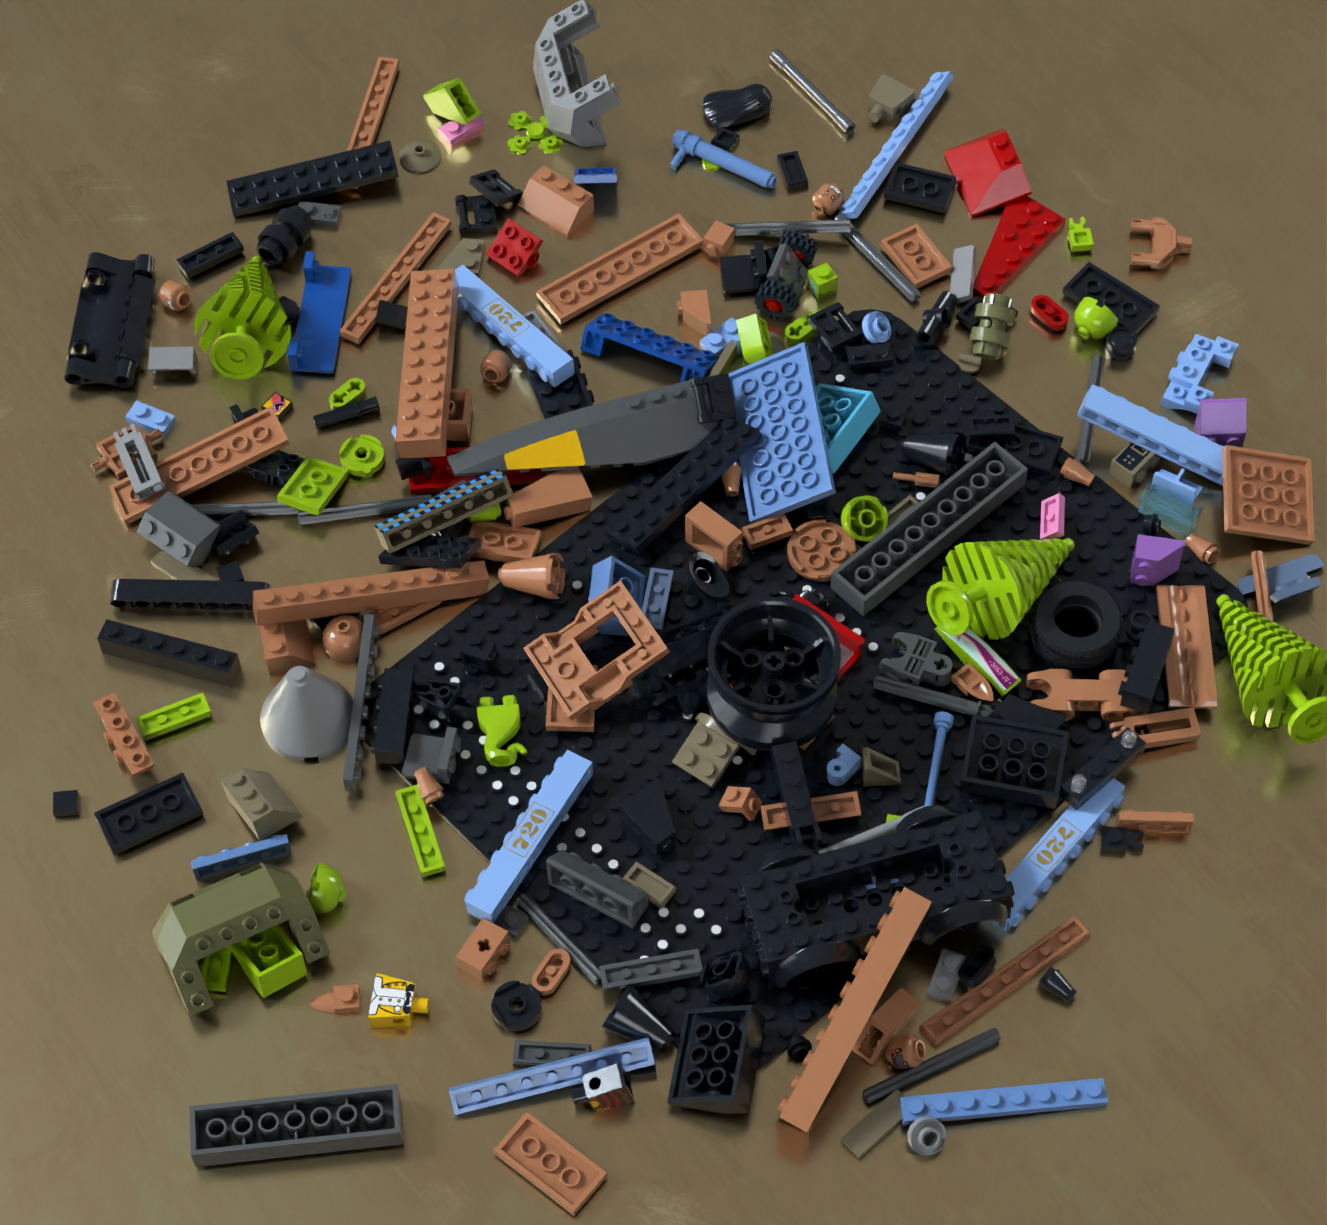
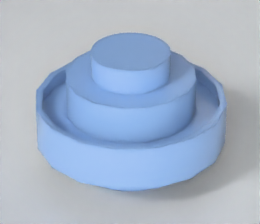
(876, 327)

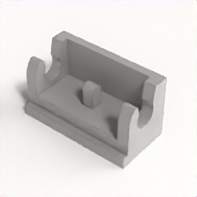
(172, 359)

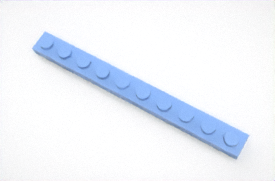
(896, 144)

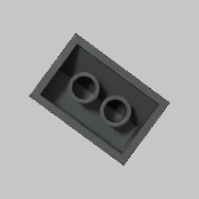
(179, 529)

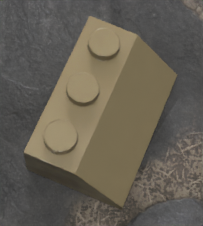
(260, 801)

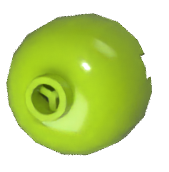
(1093, 320)
(864, 518)
(325, 889)

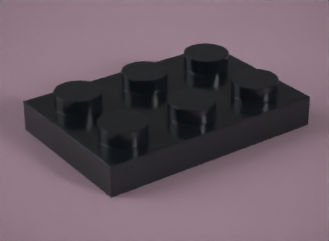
(920, 187)

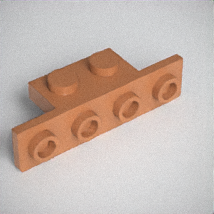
(123, 735)

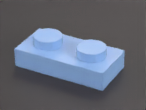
(150, 418)

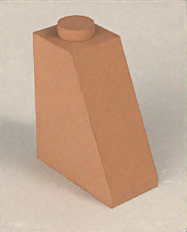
(885, 1024)

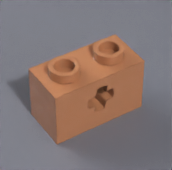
(485, 936)

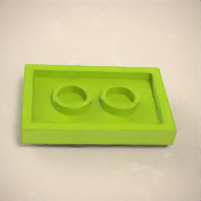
(312, 485)

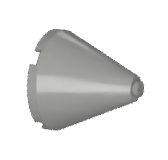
(306, 715)

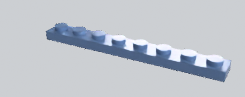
(547, 1076)
(1005, 1101)

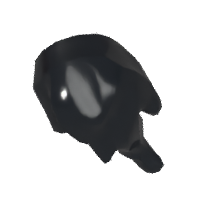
(814, 597)

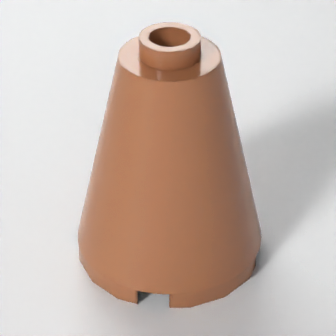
(535, 575)

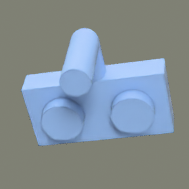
(719, 338)

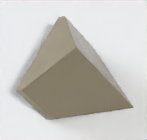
(878, 768)

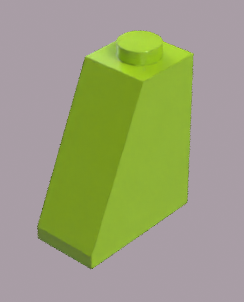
(452, 101)

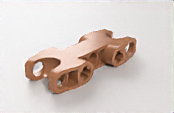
(1073, 695)

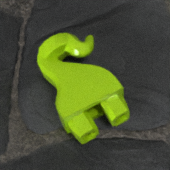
(500, 725)

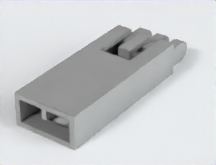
(143, 473)

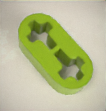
(799, 326)
(346, 393)

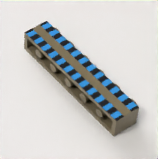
(443, 511)

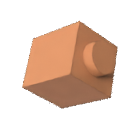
(718, 239)

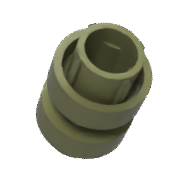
(994, 316)

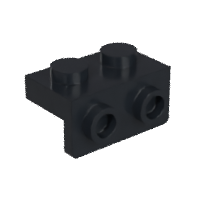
(233, 532)

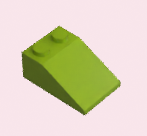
(270, 960)

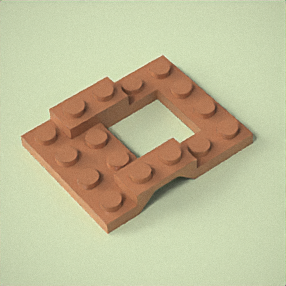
(569, 670)

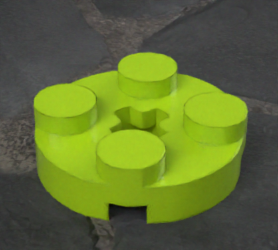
(362, 466)

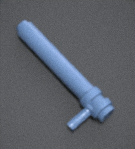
(696, 146)

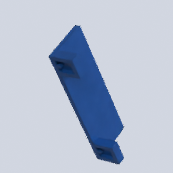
(320, 317)
(695, 361)

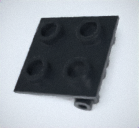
(275, 467)

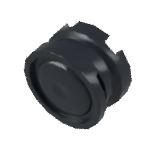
(1120, 344)

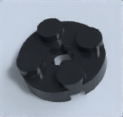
(521, 993)

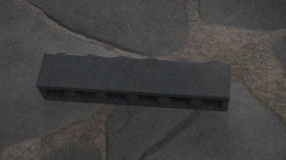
(169, 653)

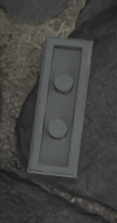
(536, 1053)

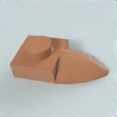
(972, 683)
(339, 1000)

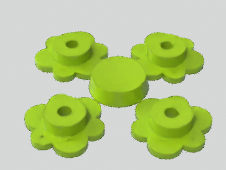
(534, 131)

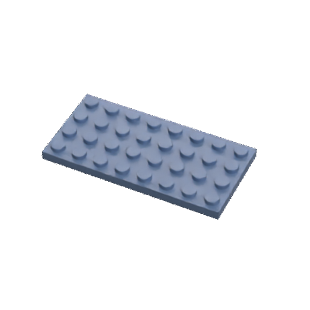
(792, 456)

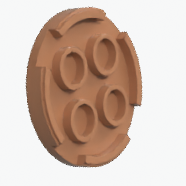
(819, 549)

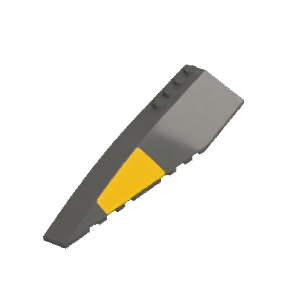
(614, 432)

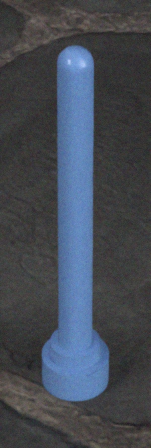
(943, 722)

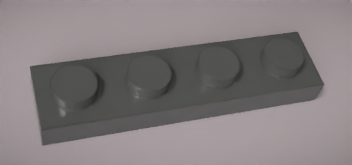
(651, 970)

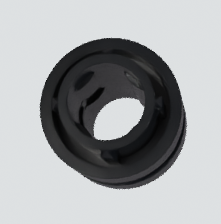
(280, 239)

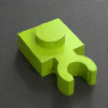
(1079, 236)

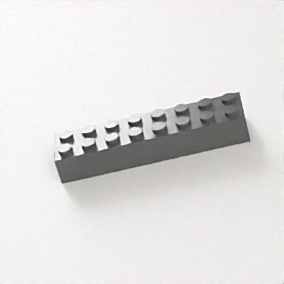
(295, 1125)

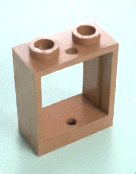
(714, 535)

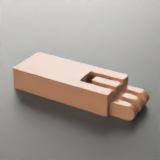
(1162, 727)

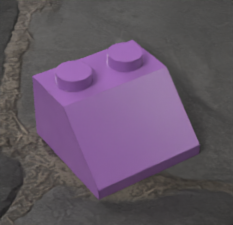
(1222, 420)
(1155, 559)

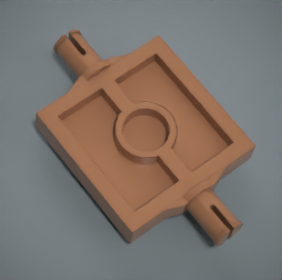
(111, 457)

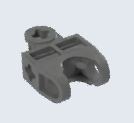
(918, 663)

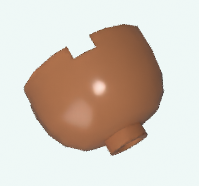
(343, 638)

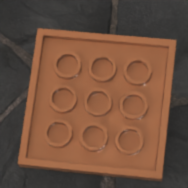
(1268, 495)

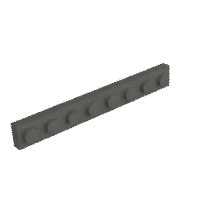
(360, 710)

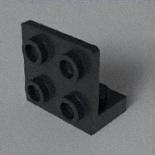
(744, 272)

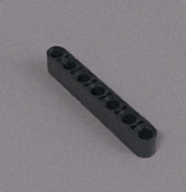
(184, 594)

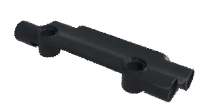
(110, 320)

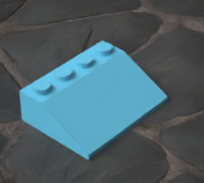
(845, 418)

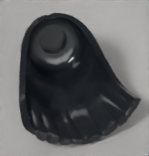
(737, 106)

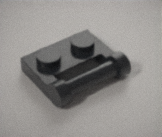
(495, 188)
(483, 214)
(831, 331)
(719, 395)

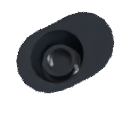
(706, 576)

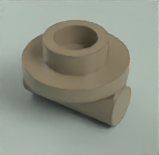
(969, 363)

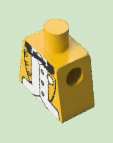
(394, 1002)

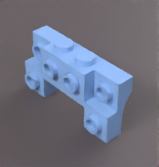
(1193, 365)

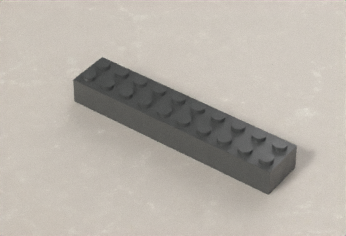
(928, 528)

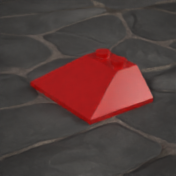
(988, 172)

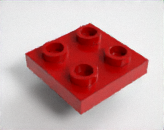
(515, 248)

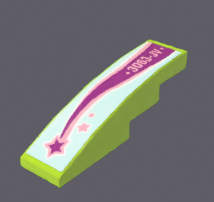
(983, 658)

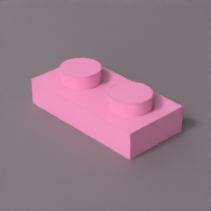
(455, 131)
(1052, 517)

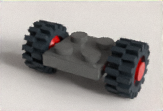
(786, 275)

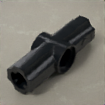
(936, 318)

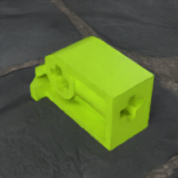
(754, 338)

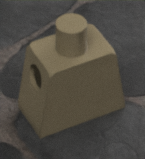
(889, 99)

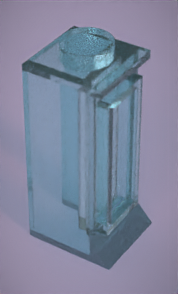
(1170, 509)

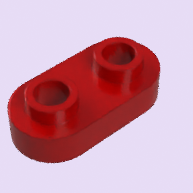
(1051, 312)

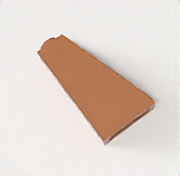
(549, 498)

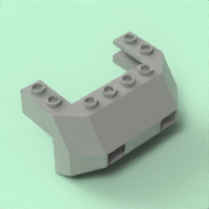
(566, 93)

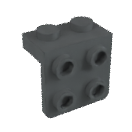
(434, 753)

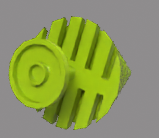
(248, 320)
(993, 584)
(1276, 672)

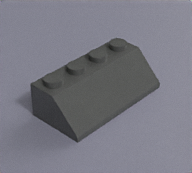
(596, 888)

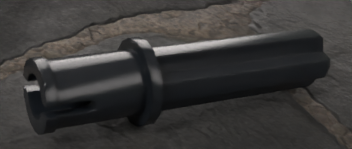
(346, 412)

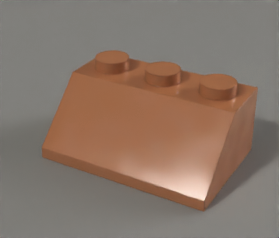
(556, 201)
(287, 645)

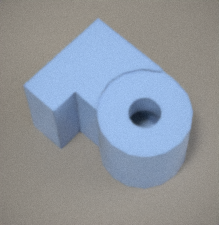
(843, 767)

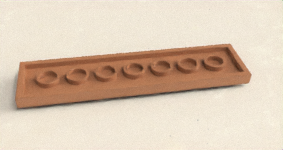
(619, 268)
(207, 461)

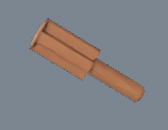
(920, 479)

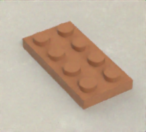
(550, 1163)

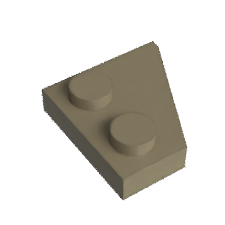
(467, 253)

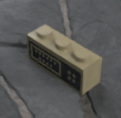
(1132, 464)

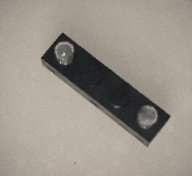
(1102, 768)

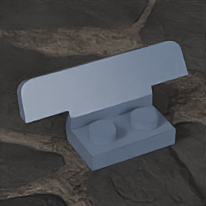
(1287, 579)

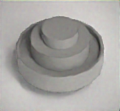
(926, 1135)

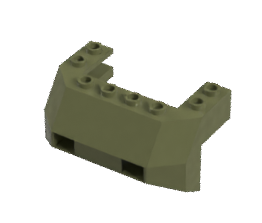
(227, 915)

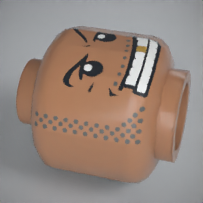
(828, 199)
(175, 295)

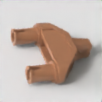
(1164, 243)

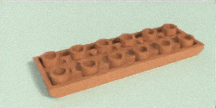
(1190, 657)

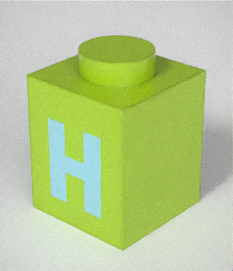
(822, 282)

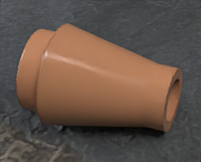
(1077, 472)
(731, 480)
(1203, 549)
(428, 786)

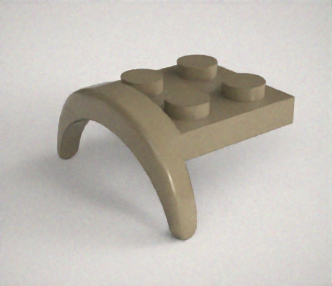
(707, 751)

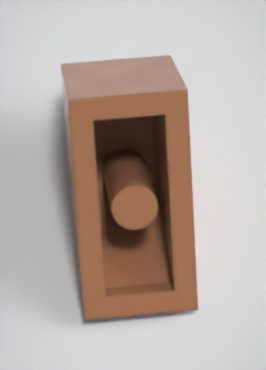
(695, 310)

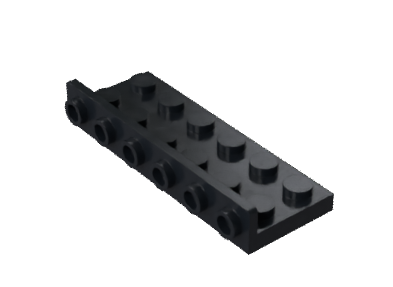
(565, 397)

